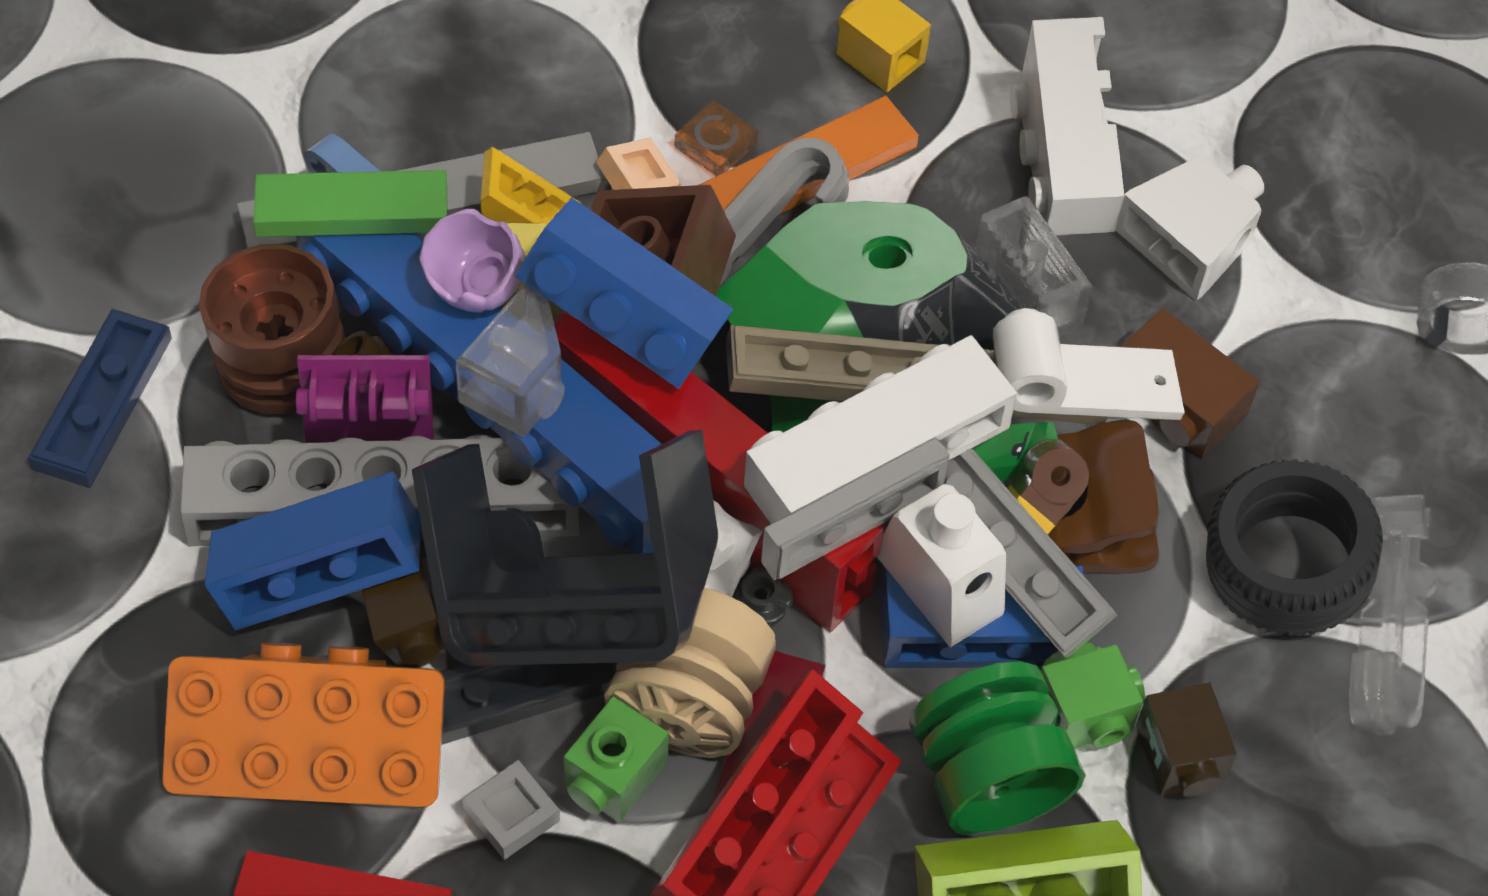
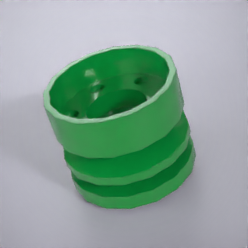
(996, 748)

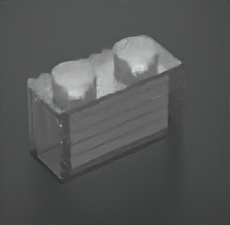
(1034, 263)

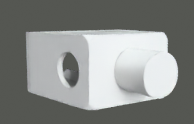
(1193, 221)
(940, 552)

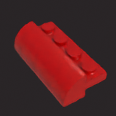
(787, 802)

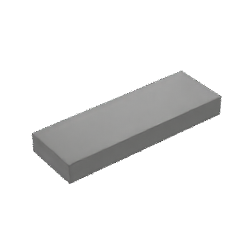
(852, 509)

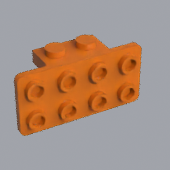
(304, 727)

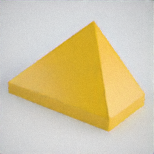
(516, 193)

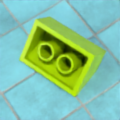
(1042, 862)

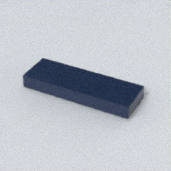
(100, 398)

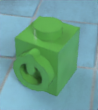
(1094, 694)
(615, 760)

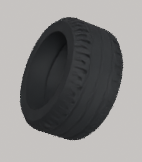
(1303, 492)

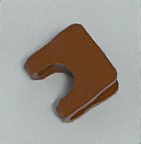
(1120, 504)

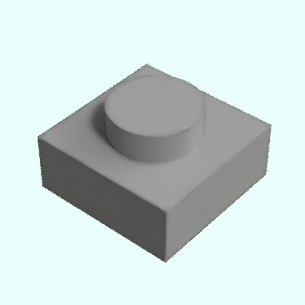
(511, 809)

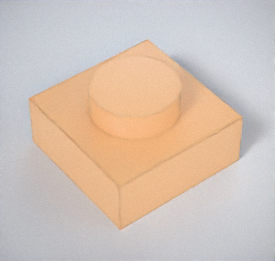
(636, 166)

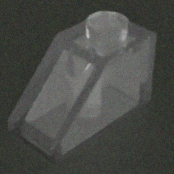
(514, 365)

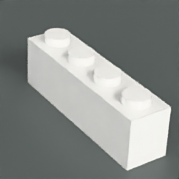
(945, 396)

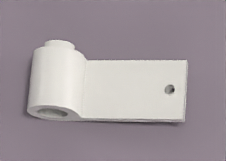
(1083, 377)

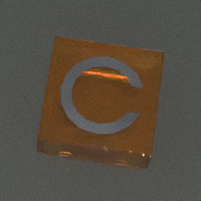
(716, 138)

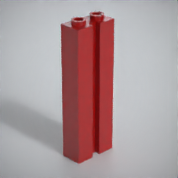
(824, 588)

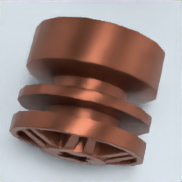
(262, 314)

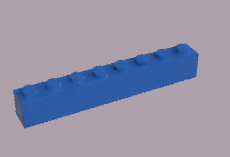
(583, 448)

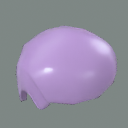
(471, 261)

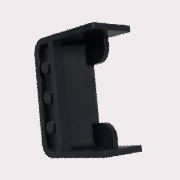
(516, 607)

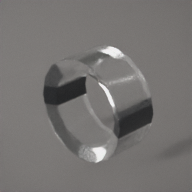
(1449, 329)

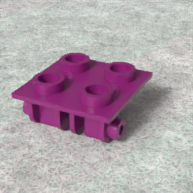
(365, 397)

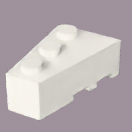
(1066, 128)

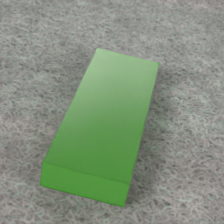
(349, 203)

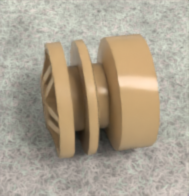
(706, 685)

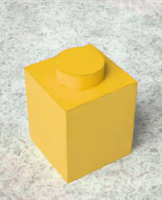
(882, 40)

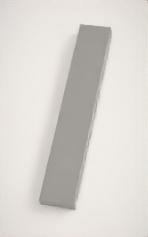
(561, 161)

